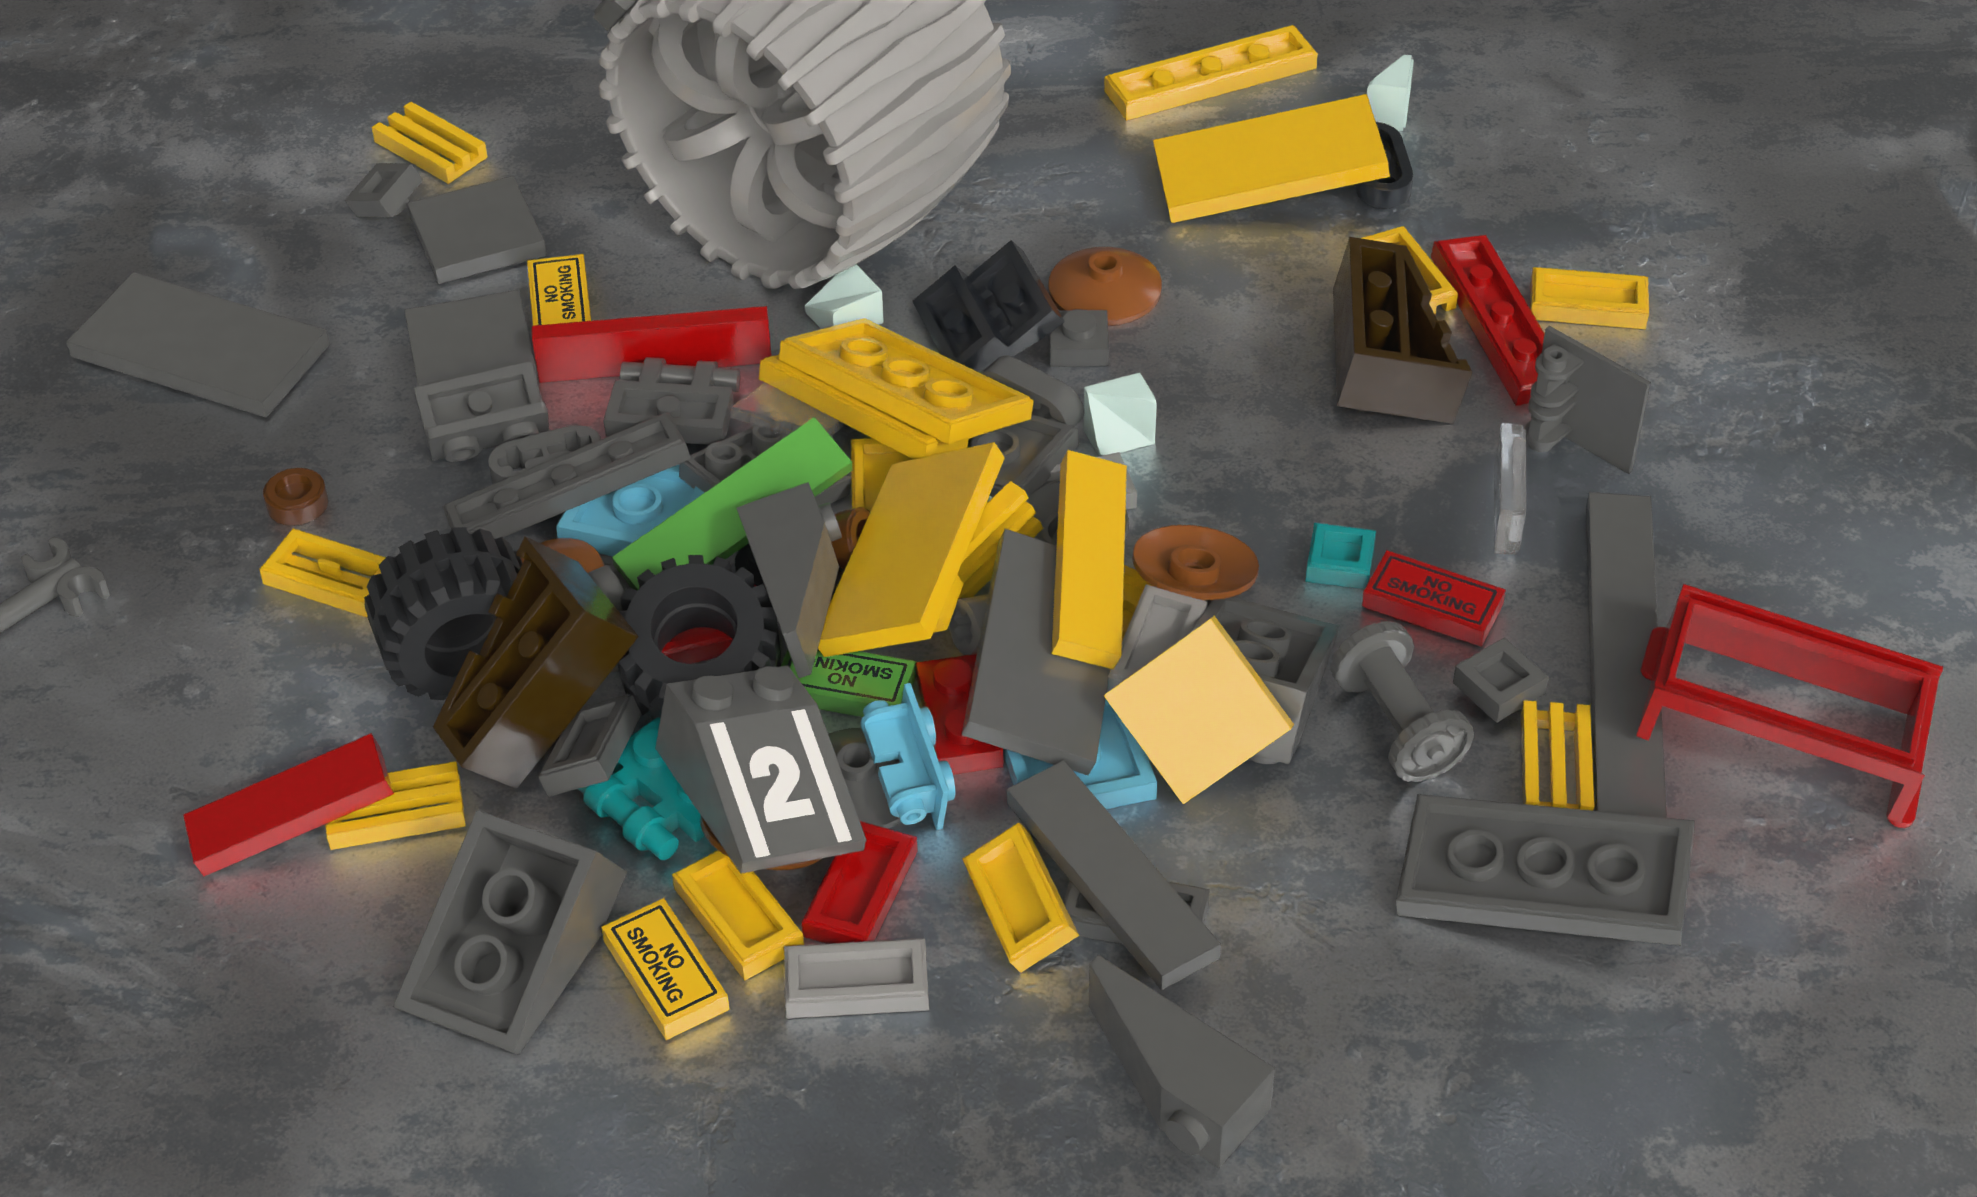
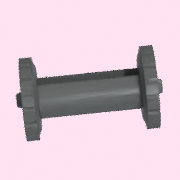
(1427, 740)

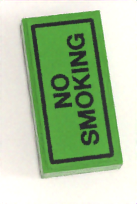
(855, 679)

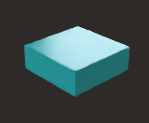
(1340, 556)

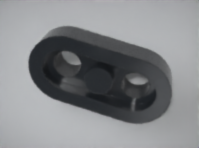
(1397, 188)

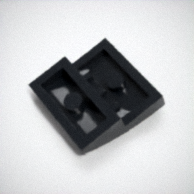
(990, 311)

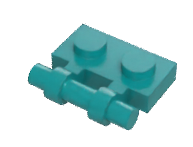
(645, 774)

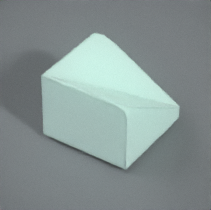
(1391, 93)
(846, 299)
(1119, 415)

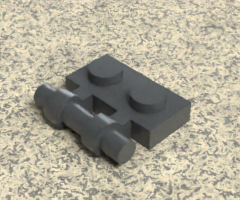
(693, 395)

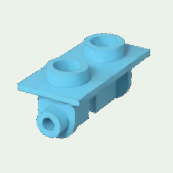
(919, 781)

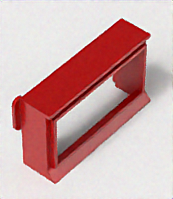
(1806, 655)

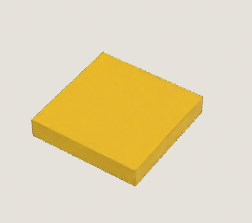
(1199, 710)

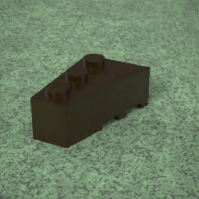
(1388, 340)
(536, 669)

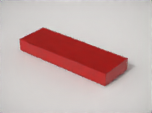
(287, 804)

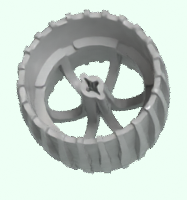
(802, 124)

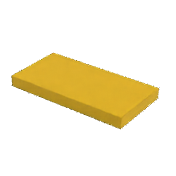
(1270, 158)
(906, 380)
(910, 550)

